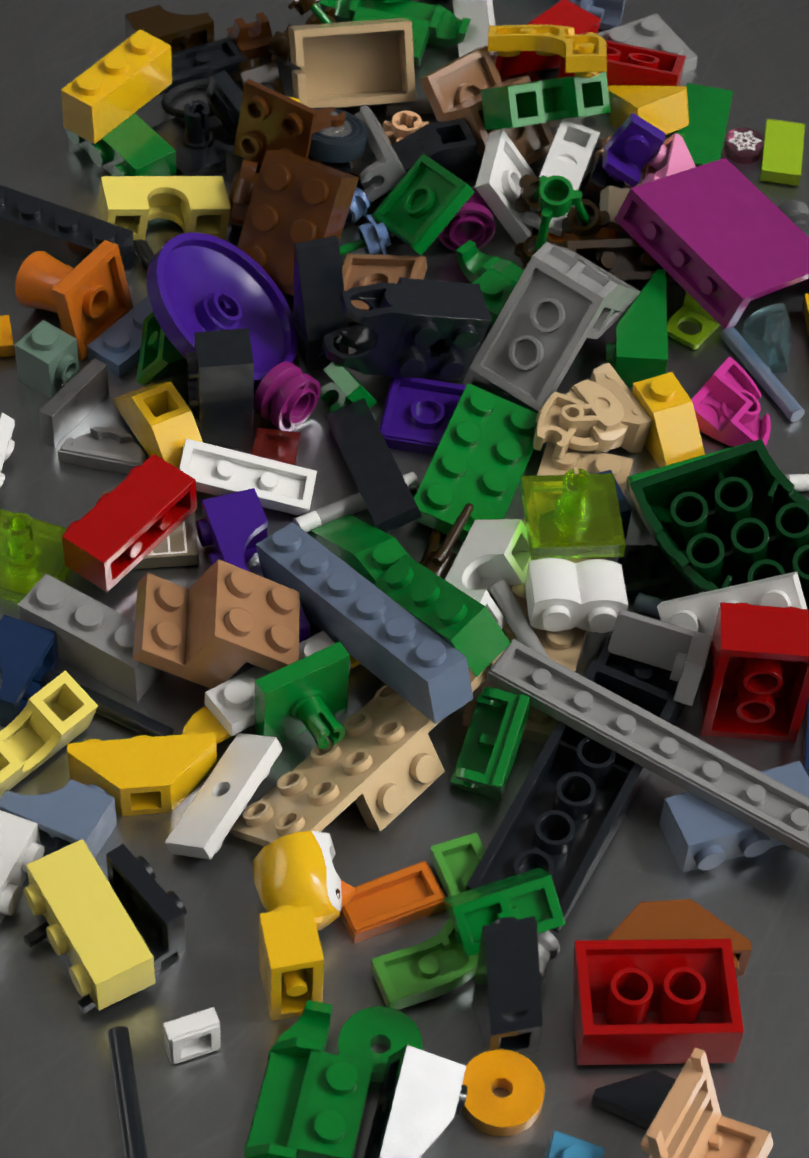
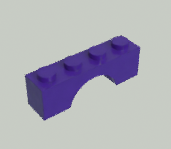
(232, 529)

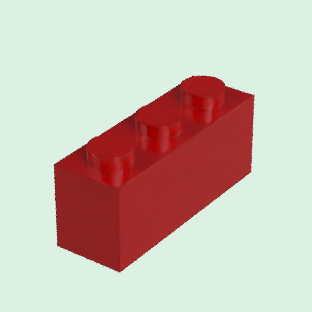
(129, 522)

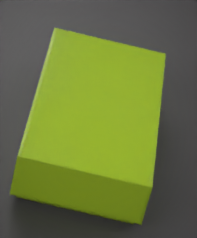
(782, 152)

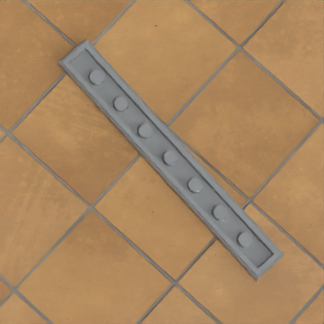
(655, 744)

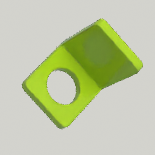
(691, 312)

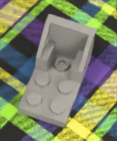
(547, 322)

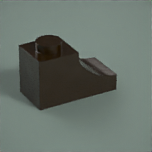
(172, 28)

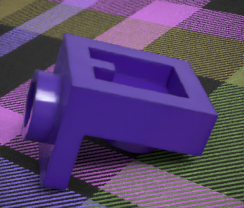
(631, 149)

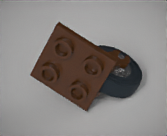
(282, 124)

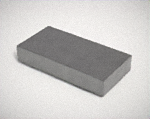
(74, 402)

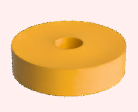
(502, 1115)

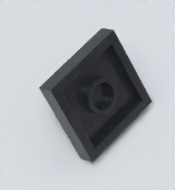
(198, 141)

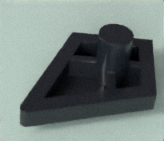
(644, 569)

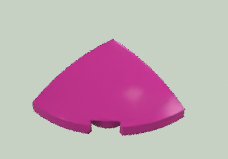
(730, 407)

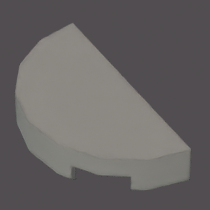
(103, 450)

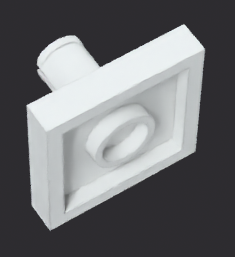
(499, 183)

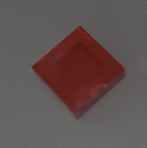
(277, 445)

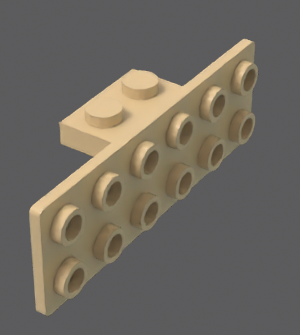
(377, 764)

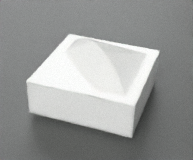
(192, 1036)

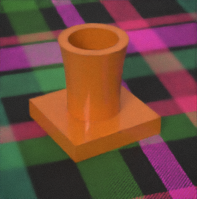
(84, 296)

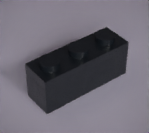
(222, 387)

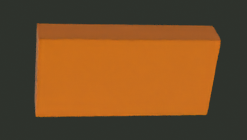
(392, 902)

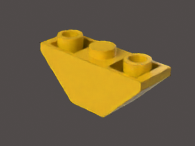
(159, 420)
(145, 771)

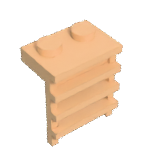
(693, 1125)

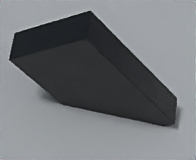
(636, 1097)

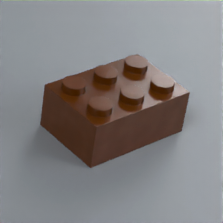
(292, 205)

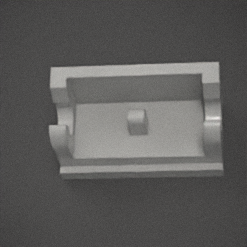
(379, 164)

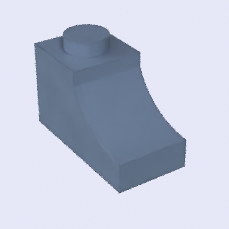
(67, 815)

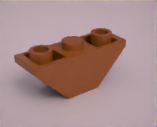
(681, 921)

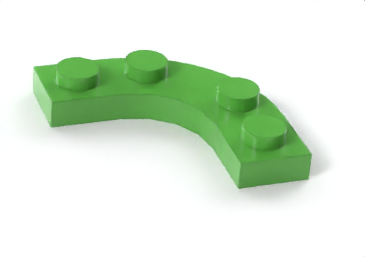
(438, 962)

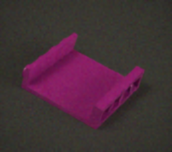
(717, 237)

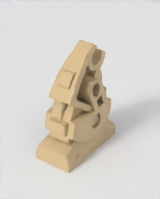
(593, 417)

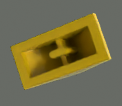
(659, 105)

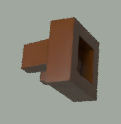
(252, 37)

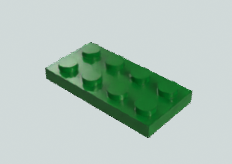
(477, 461)

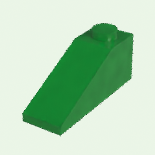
(641, 335)
(360, 546)

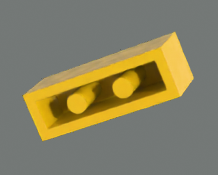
(116, 86)

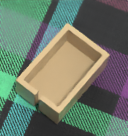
(353, 63)

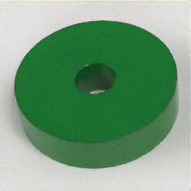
(374, 1027)

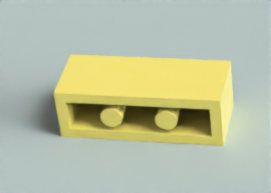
(89, 925)

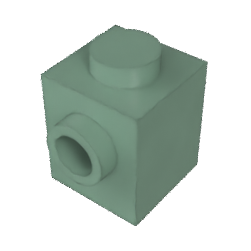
(46, 359)

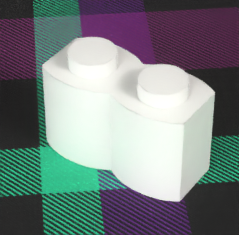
(574, 594)

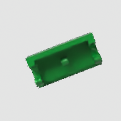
(491, 743)
(516, 897)

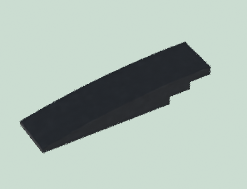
(577, 790)

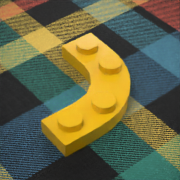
(583, 53)

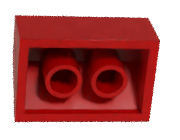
(655, 1001)

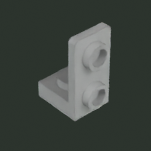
(665, 647)

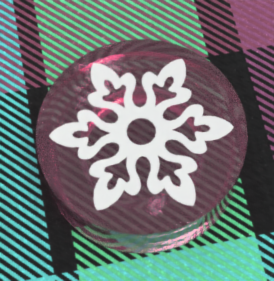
(743, 145)

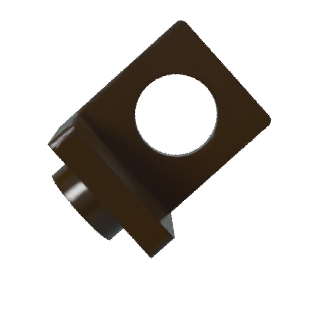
(259, 73)

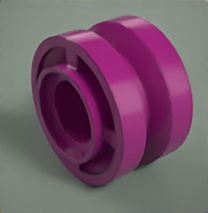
(471, 223)
(286, 396)

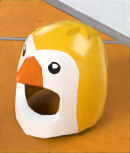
(301, 873)

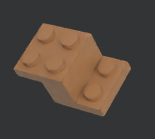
(457, 94)
(216, 624)

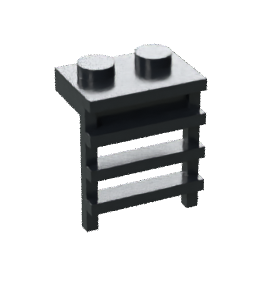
(153, 911)

